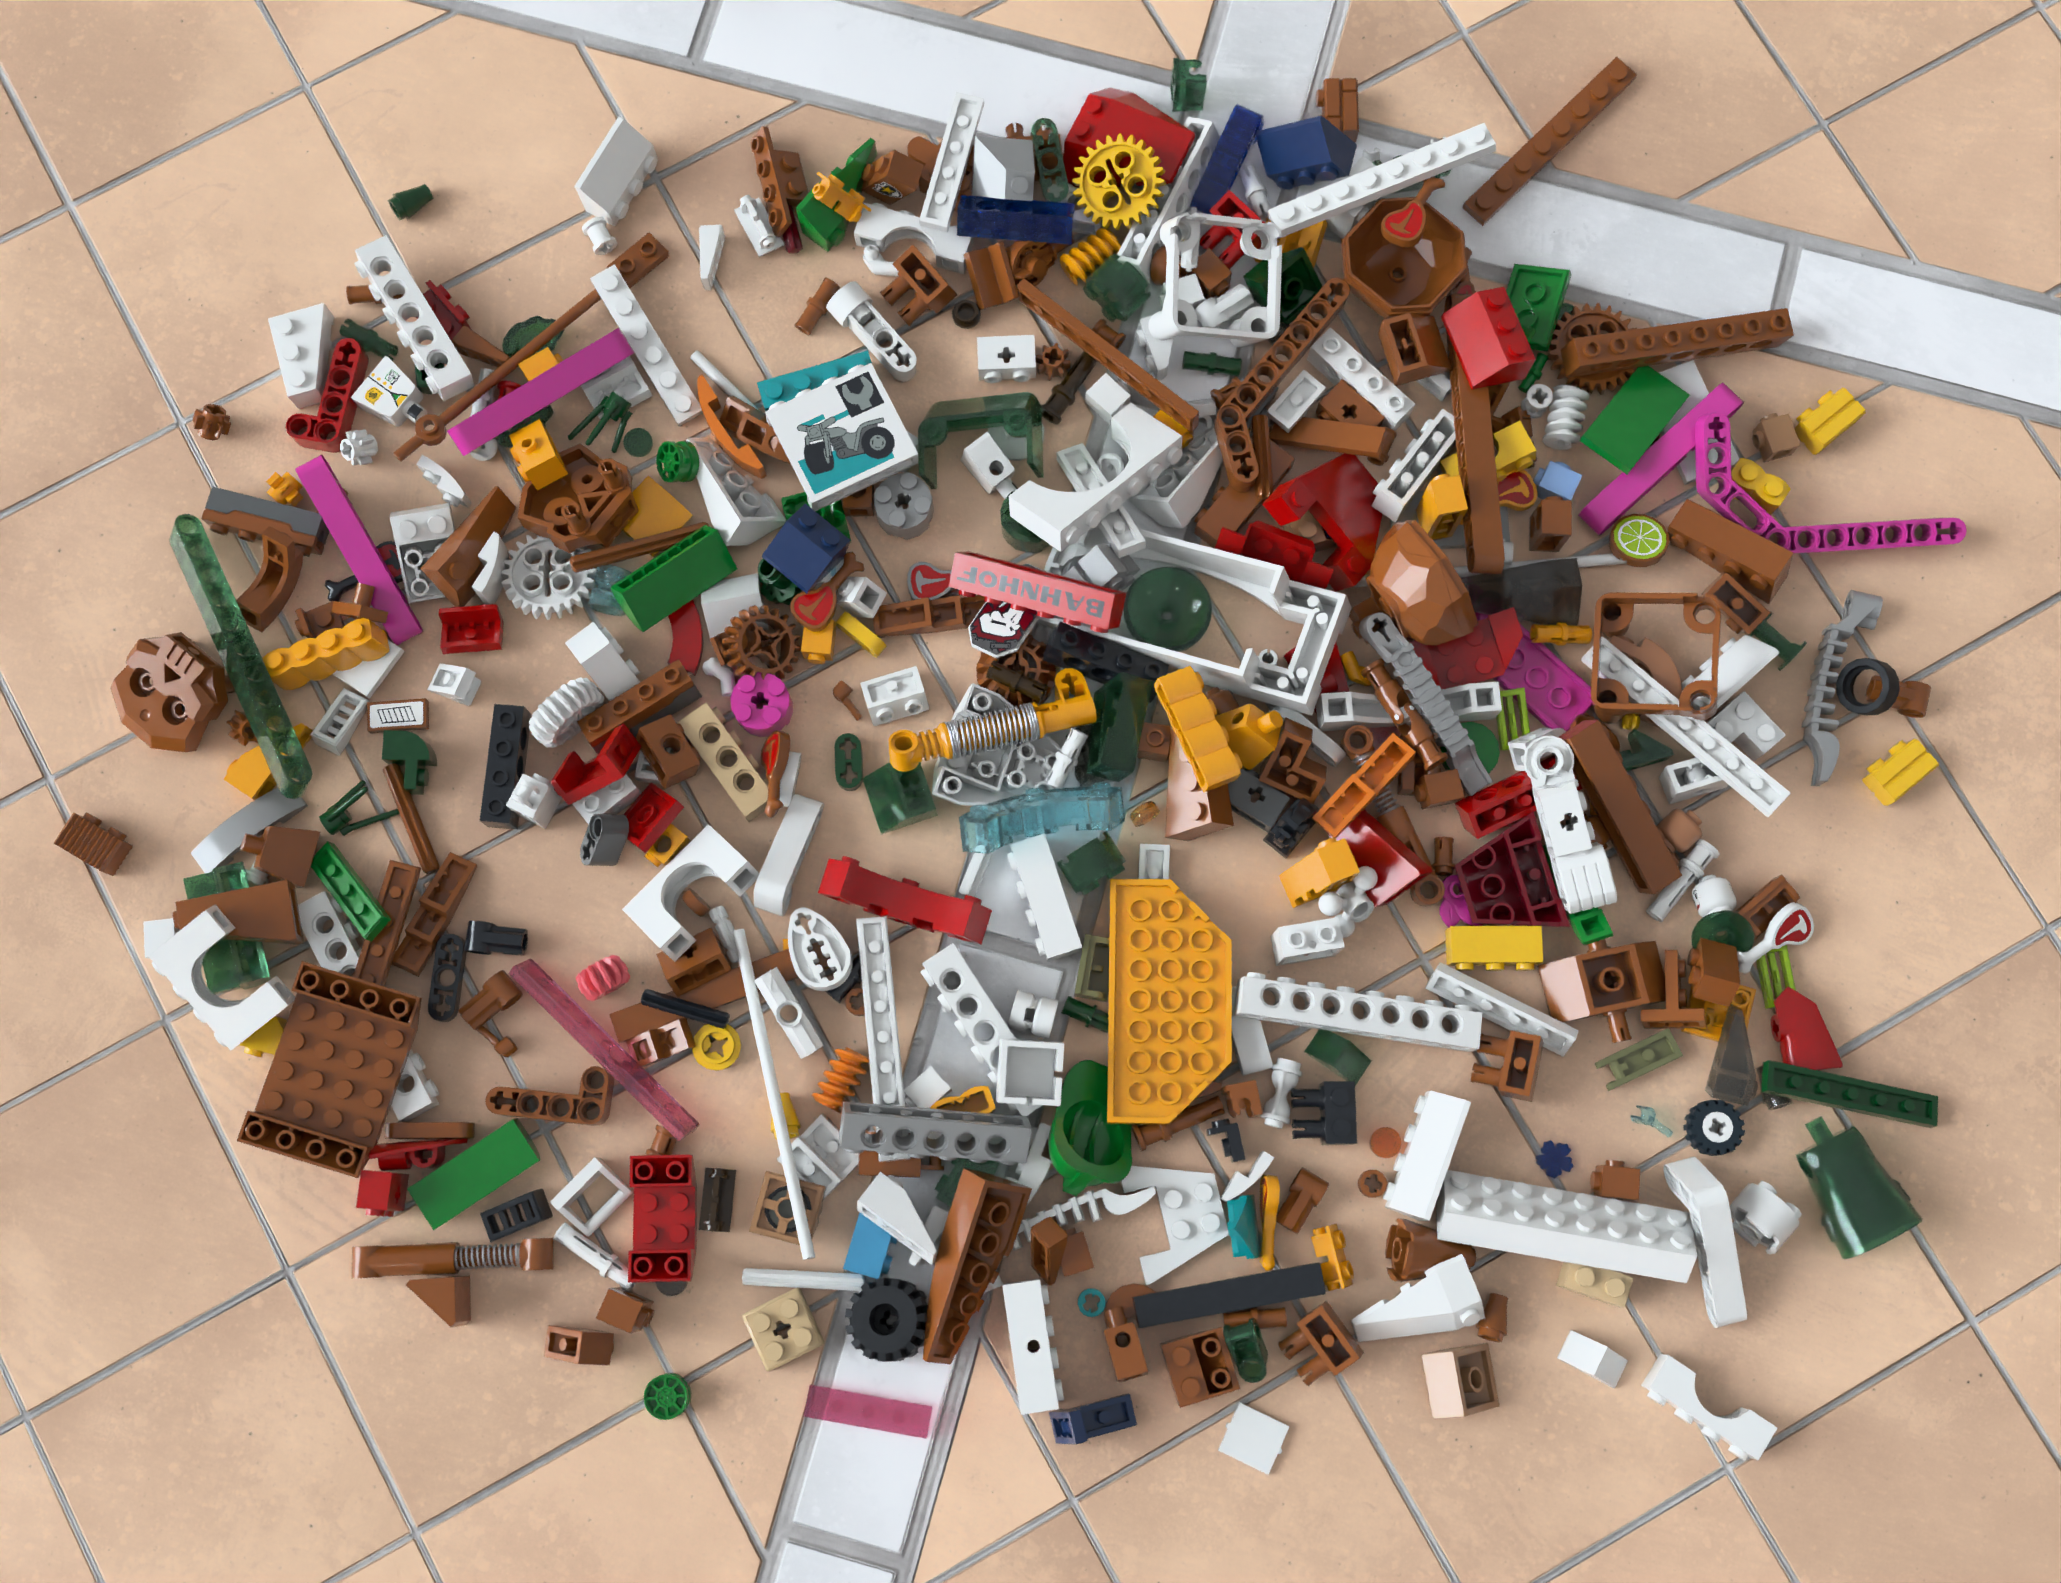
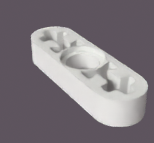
(1321, 743)

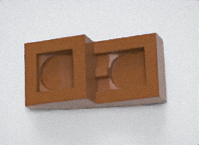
(661, 1042)

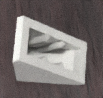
(1592, 1358)

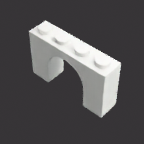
(656, 903)
(181, 963)

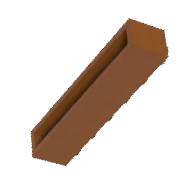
(1621, 808)

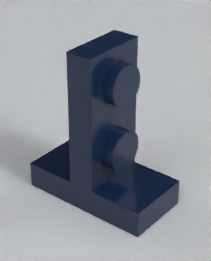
(1092, 1419)

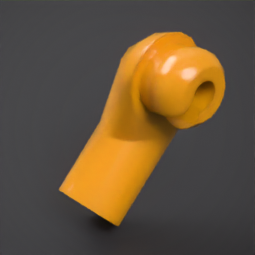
(1353, 668)

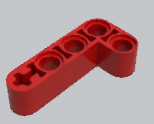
(346, 355)

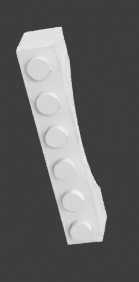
(1349, 709)

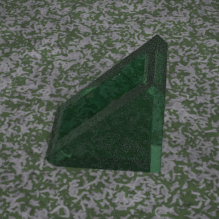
(1338, 1055)

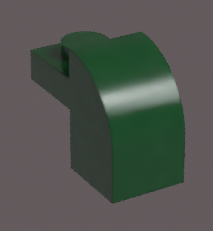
(413, 753)

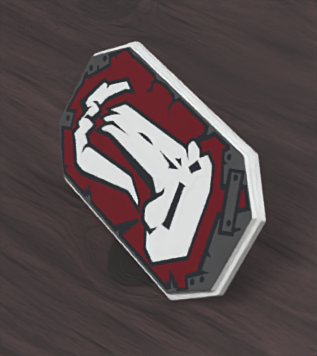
(1001, 630)

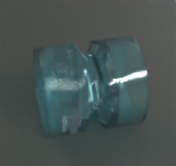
(602, 597)

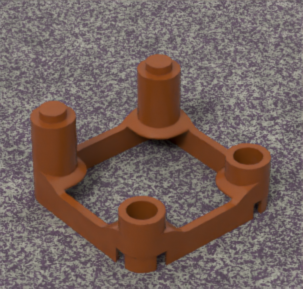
(1613, 617)

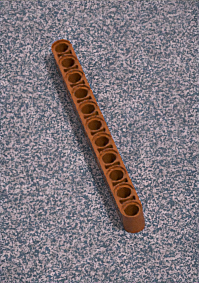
(1476, 466)

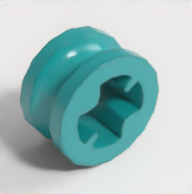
(1101, 1304)

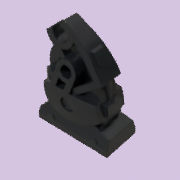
(1292, 827)

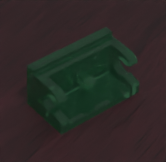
(1187, 89)

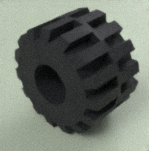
(869, 1317)

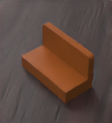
(991, 276)

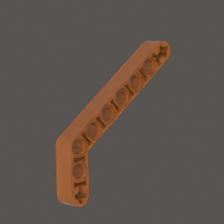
(1276, 371)

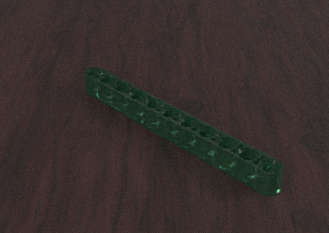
(200, 566)

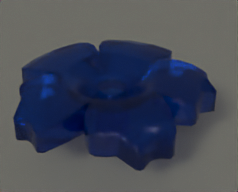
(1554, 1159)

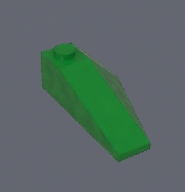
(820, 221)

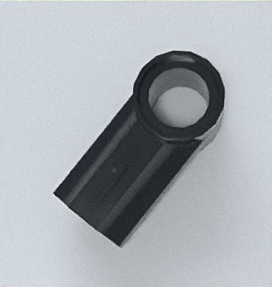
(489, 938)

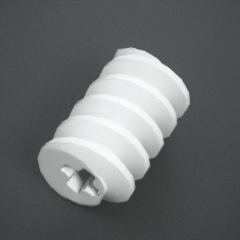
(1563, 417)

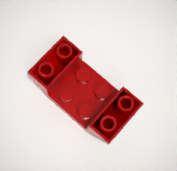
(663, 1218)

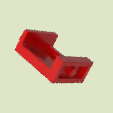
(579, 778)

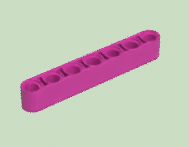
(540, 391)
(1656, 462)
(358, 547)

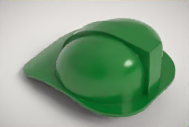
(1080, 1139)

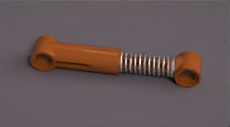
(1393, 816)
(449, 1258)

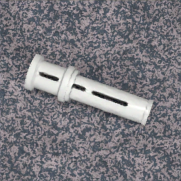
(1691, 869)

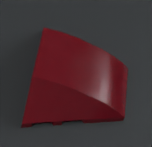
(1511, 880)

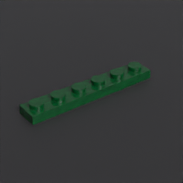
(1849, 1094)

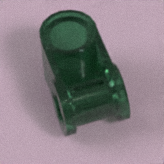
(1247, 1345)

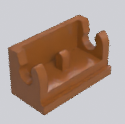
(1767, 903)
(1241, 1096)

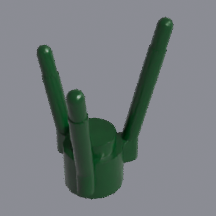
(614, 408)
(337, 816)

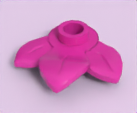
(1454, 906)

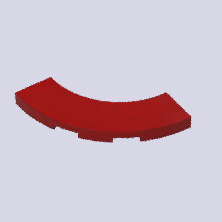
(687, 637)

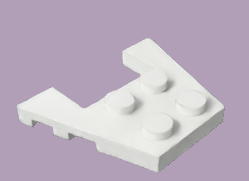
(1189, 1212)

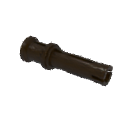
(1064, 393)

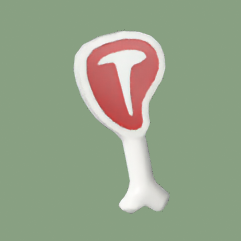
(1789, 926)

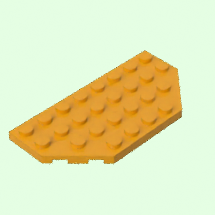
(1164, 1002)

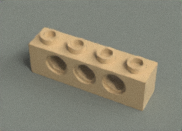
(696, 728)

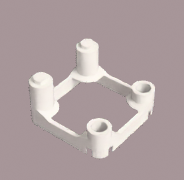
(1180, 317)

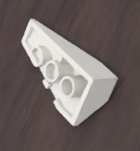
(1182, 486)
(1435, 1304)

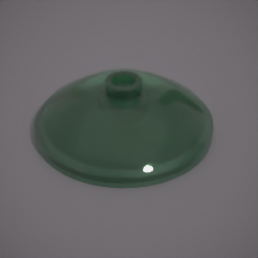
(1172, 592)

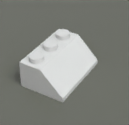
(616, 172)
(1736, 667)

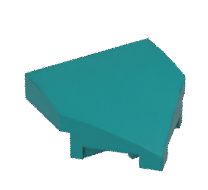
(1244, 1227)

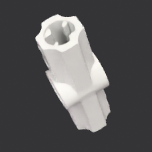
(799, 1030)

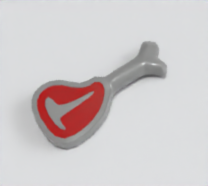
(928, 581)

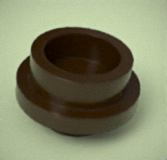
(966, 314)

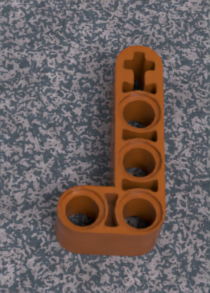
(549, 1100)

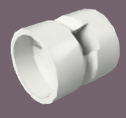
(1043, 1018)

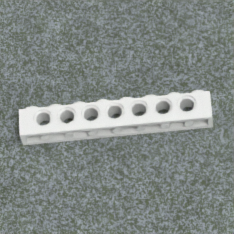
(313, 916)
(1465, 1022)

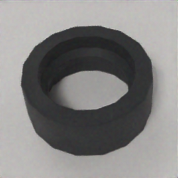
(1846, 682)

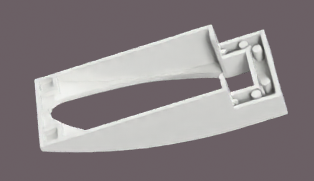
(1319, 610)

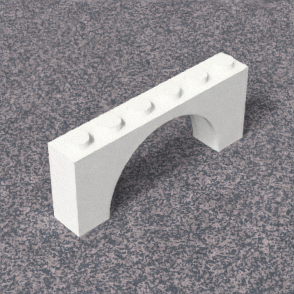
(1065, 516)

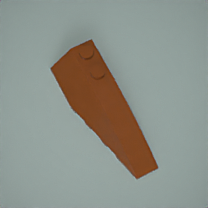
(972, 1244)

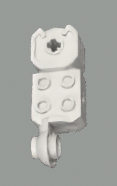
(1577, 864)

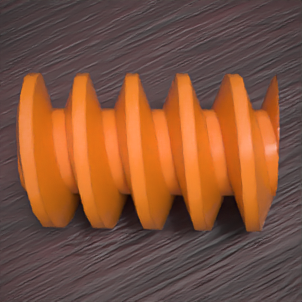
(841, 1079)

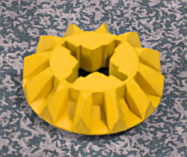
(713, 1060)

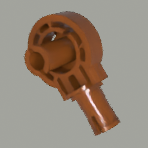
(1035, 264)

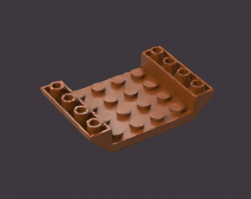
(334, 1071)

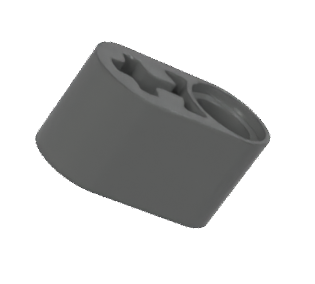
(604, 840)

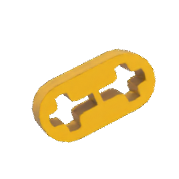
(860, 634)

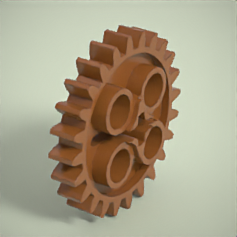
(1578, 324)

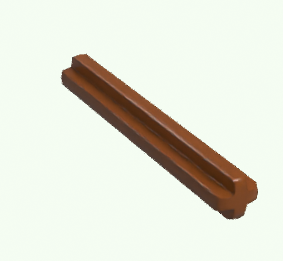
(411, 819)

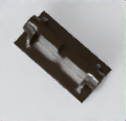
(717, 1199)

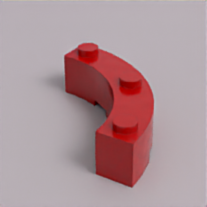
(905, 901)

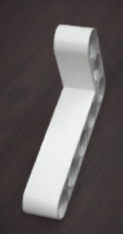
(1713, 1238)

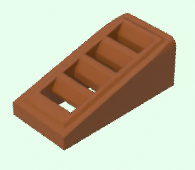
(476, 347)
(1047, 1249)

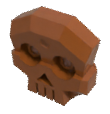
(589, 511)
(180, 677)

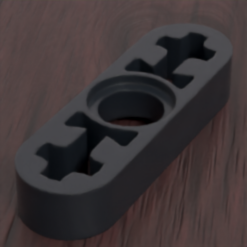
(437, 999)

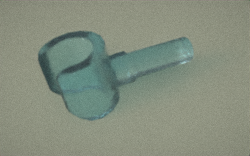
(1648, 1118)

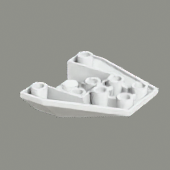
(997, 772)

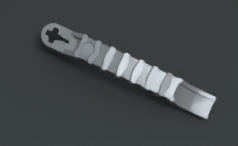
(1861, 611)
(1428, 696)

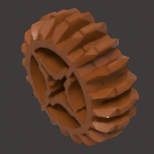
(755, 634)

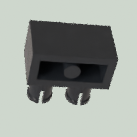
(1337, 1112)

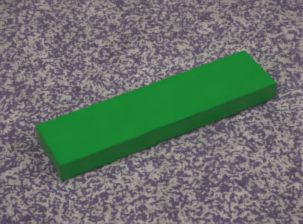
(349, 891)

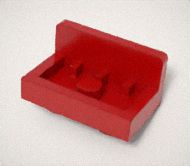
(471, 629)

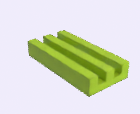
(1501, 724)
(1764, 975)

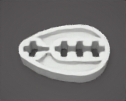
(804, 961)

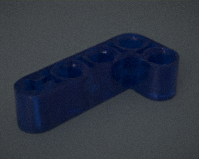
(1227, 157)

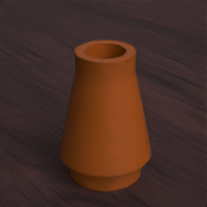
(1494, 1324)

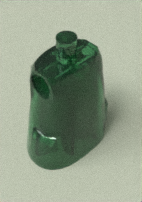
(1854, 1191)

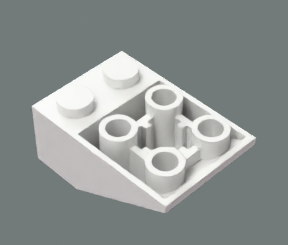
(417, 537)

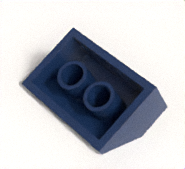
(1305, 152)

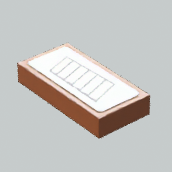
(398, 715)

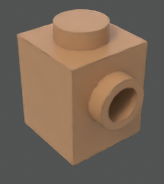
(1775, 437)

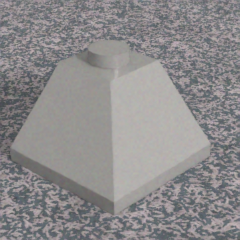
(1003, 168)

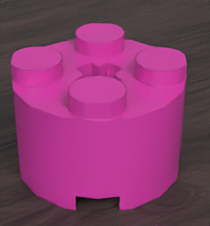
(753, 690)

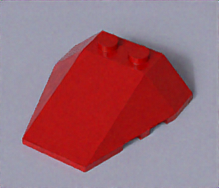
(1125, 113)

